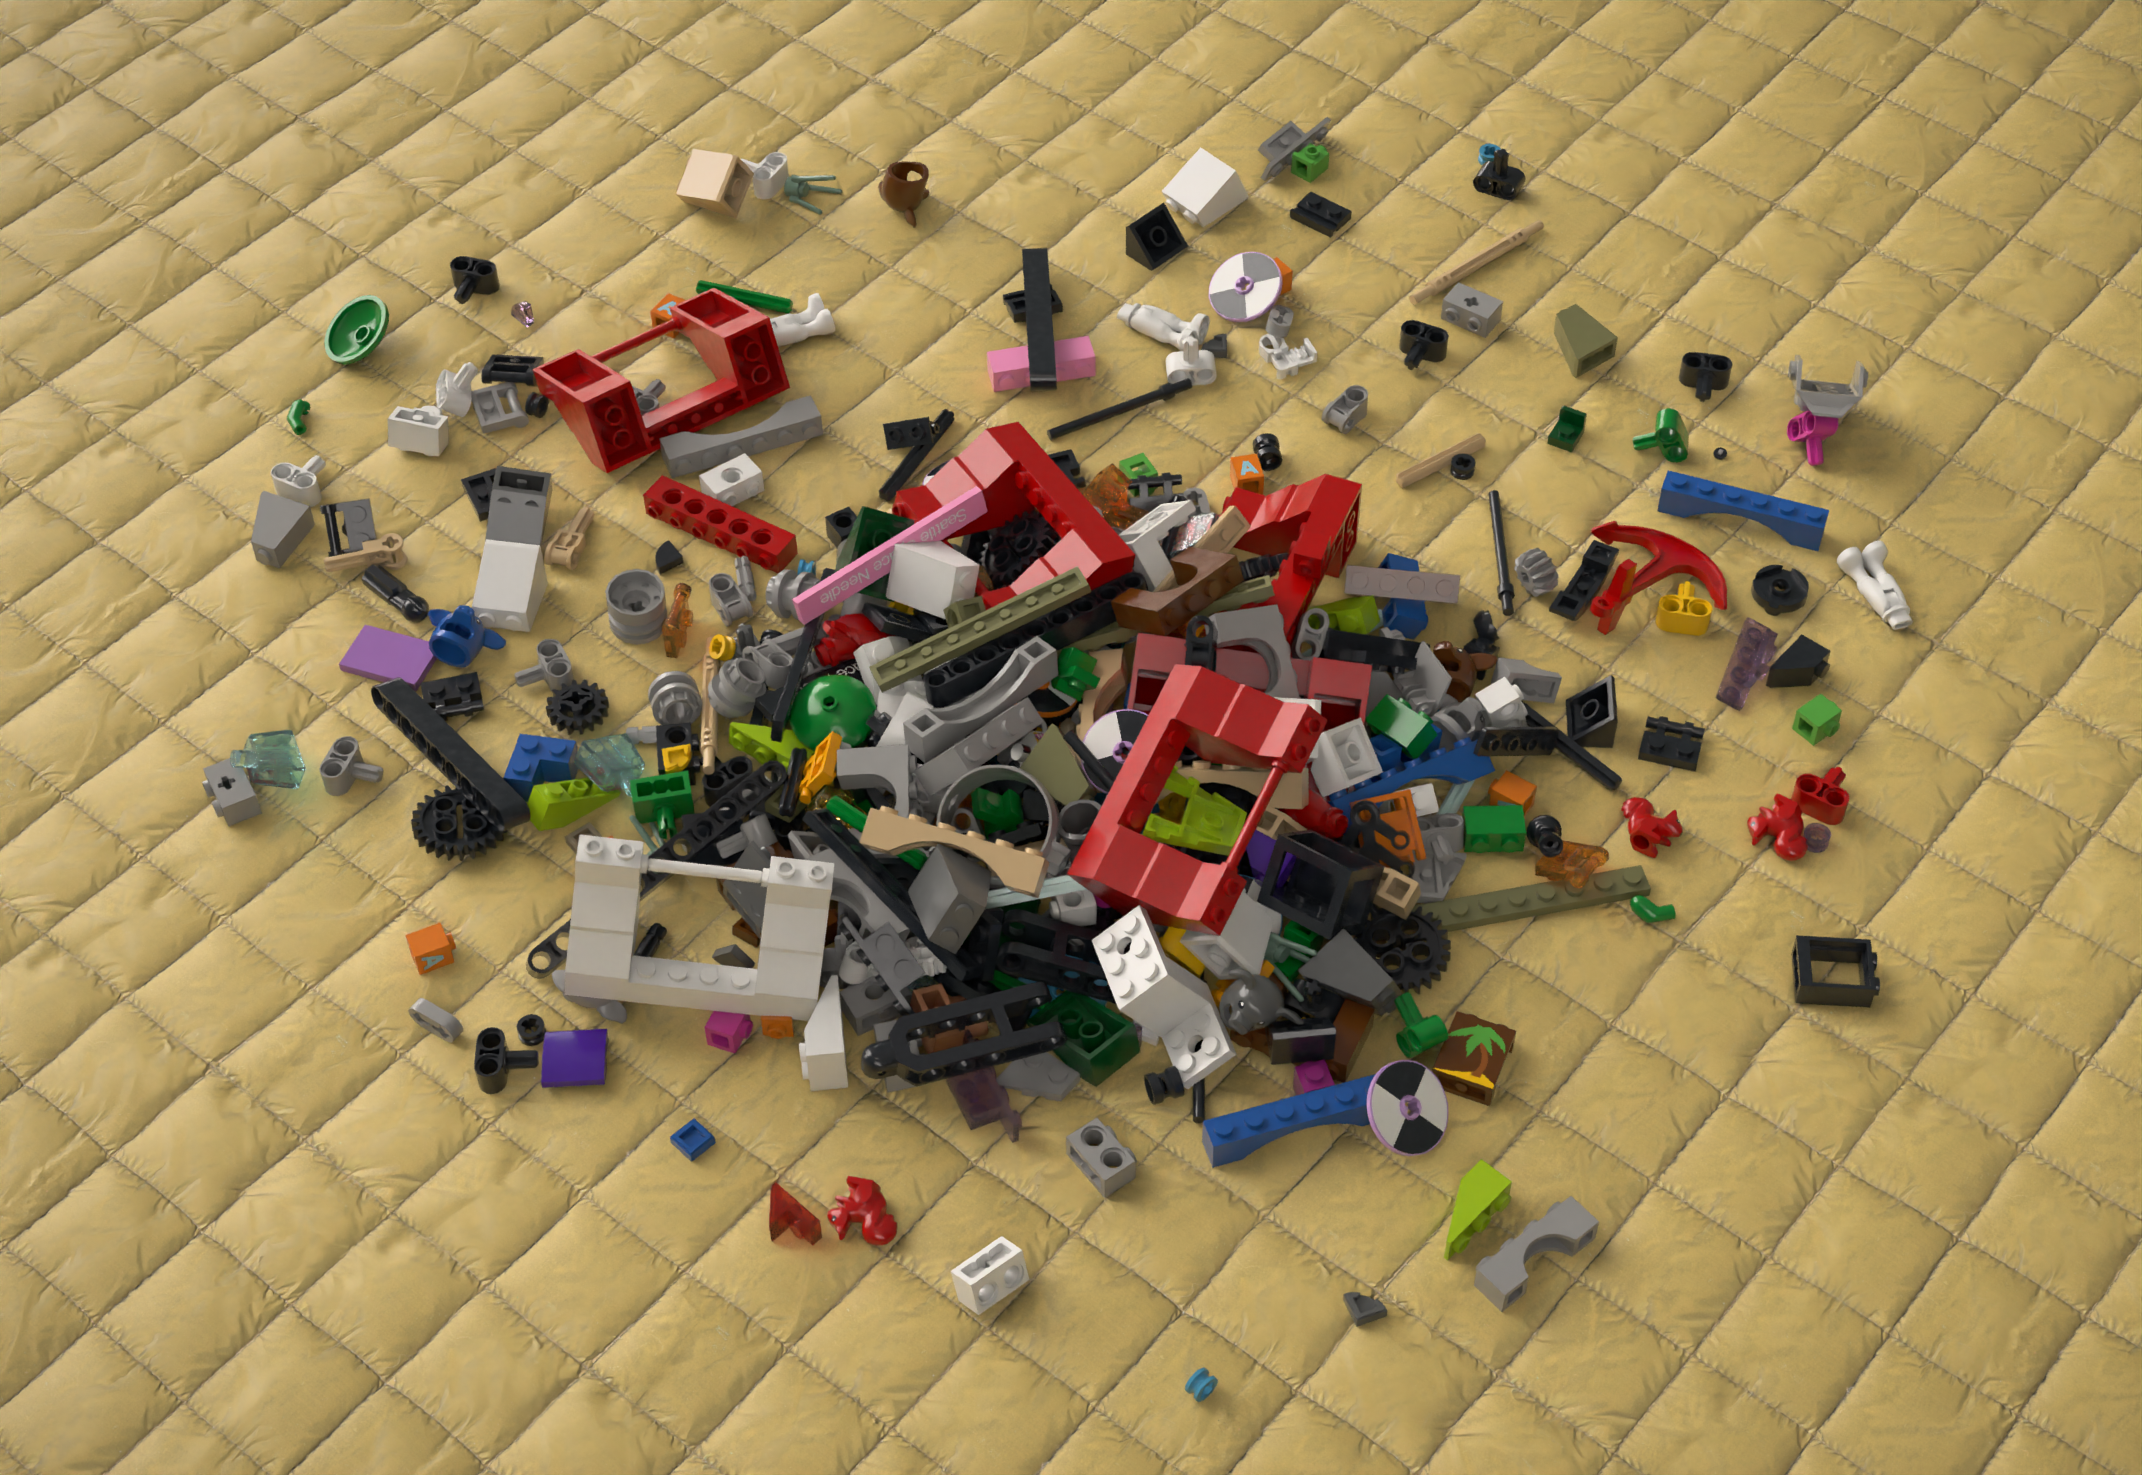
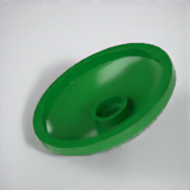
(357, 329)
(847, 716)

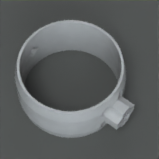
(1052, 850)

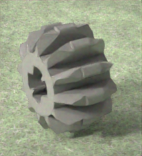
(1536, 572)

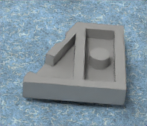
(1434, 877)
(1040, 1076)

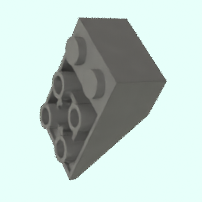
(519, 506)
(749, 897)

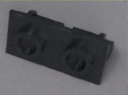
(910, 433)

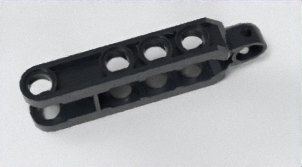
(1044, 954)
(895, 1057)

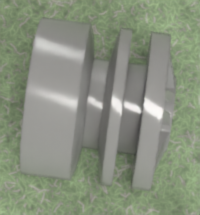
(636, 606)

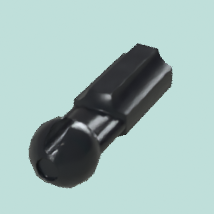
(395, 593)

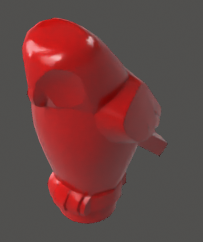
(845, 637)
(1319, 816)

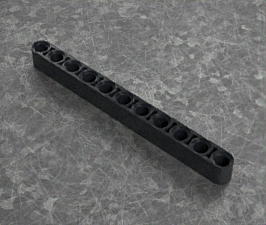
(687, 836)

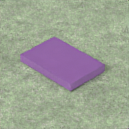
(388, 655)

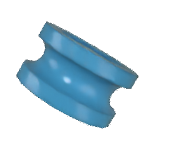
(1486, 153)
(807, 567)
(1201, 1384)

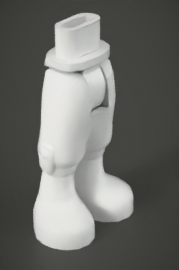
(1163, 325)
(798, 327)
(1882, 589)

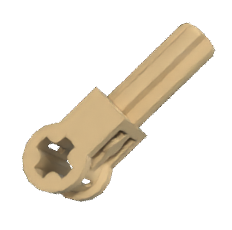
(569, 544)
(374, 552)

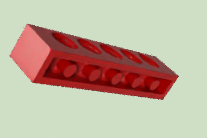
(720, 524)

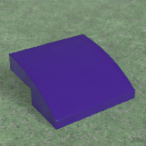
(574, 1058)

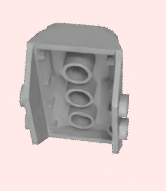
(1823, 397)

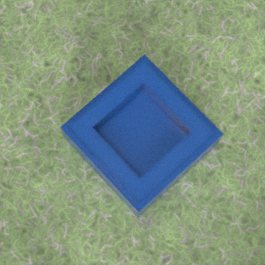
(692, 1139)

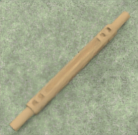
(1476, 262)
(709, 723)

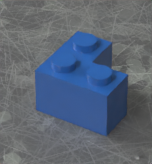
(540, 760)

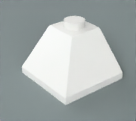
(874, 652)
(1344, 758)

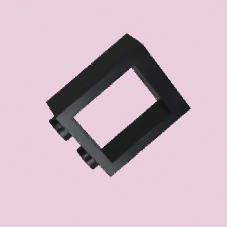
(1834, 950)

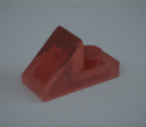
(788, 1212)

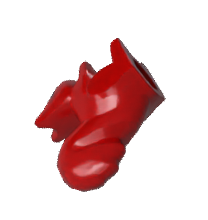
(1783, 824)
(1648, 829)
(863, 1206)

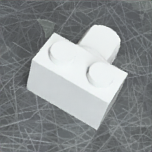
(418, 430)

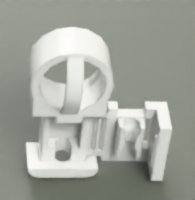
(1286, 361)

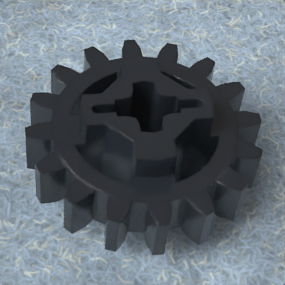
(577, 707)

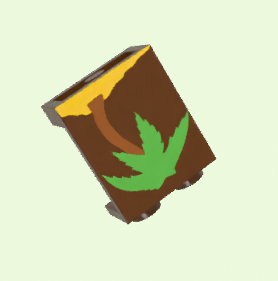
(1473, 1057)

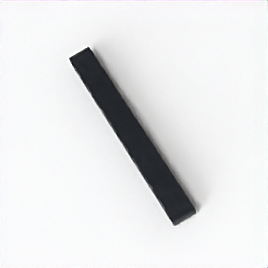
(1039, 320)
(1057, 628)
(451, 754)

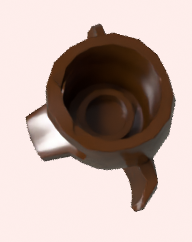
(904, 194)
(1462, 668)

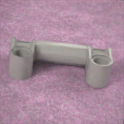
(776, 654)

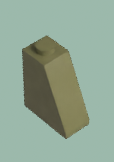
(1583, 340)
(1059, 768)

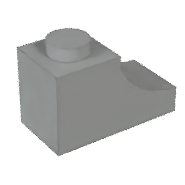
(1533, 682)

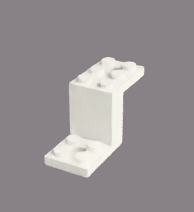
(1144, 537)
(1163, 996)

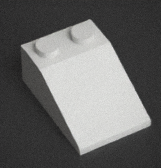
(824, 1045)

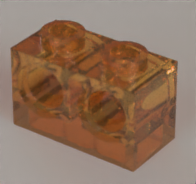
(1106, 488)

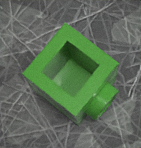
(1817, 719)

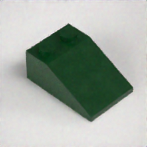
(868, 532)
(1096, 1036)

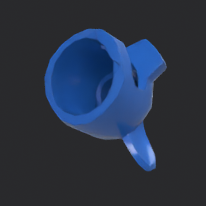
(460, 636)

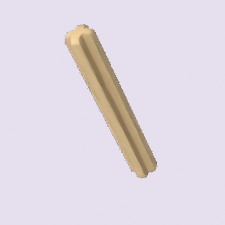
(1439, 460)

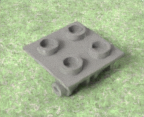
(1426, 684)

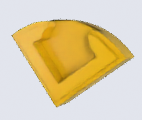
(676, 758)

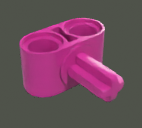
(1812, 430)

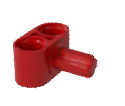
(1822, 797)

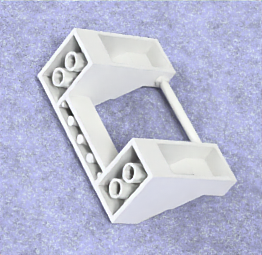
(606, 927)

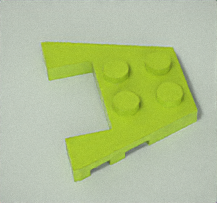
(1207, 823)

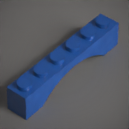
(1794, 521)
(1454, 766)
(1243, 1132)

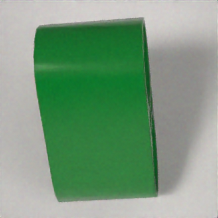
(1669, 436)
(1419, 1032)

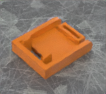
(1402, 819)

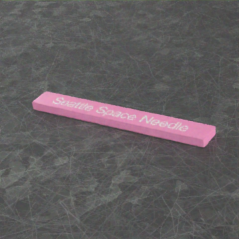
(878, 561)

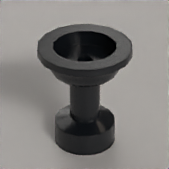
(1545, 834)

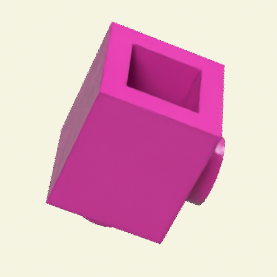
(727, 1030)

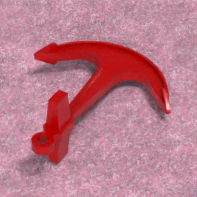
(1671, 557)

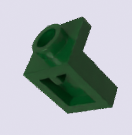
(1568, 429)

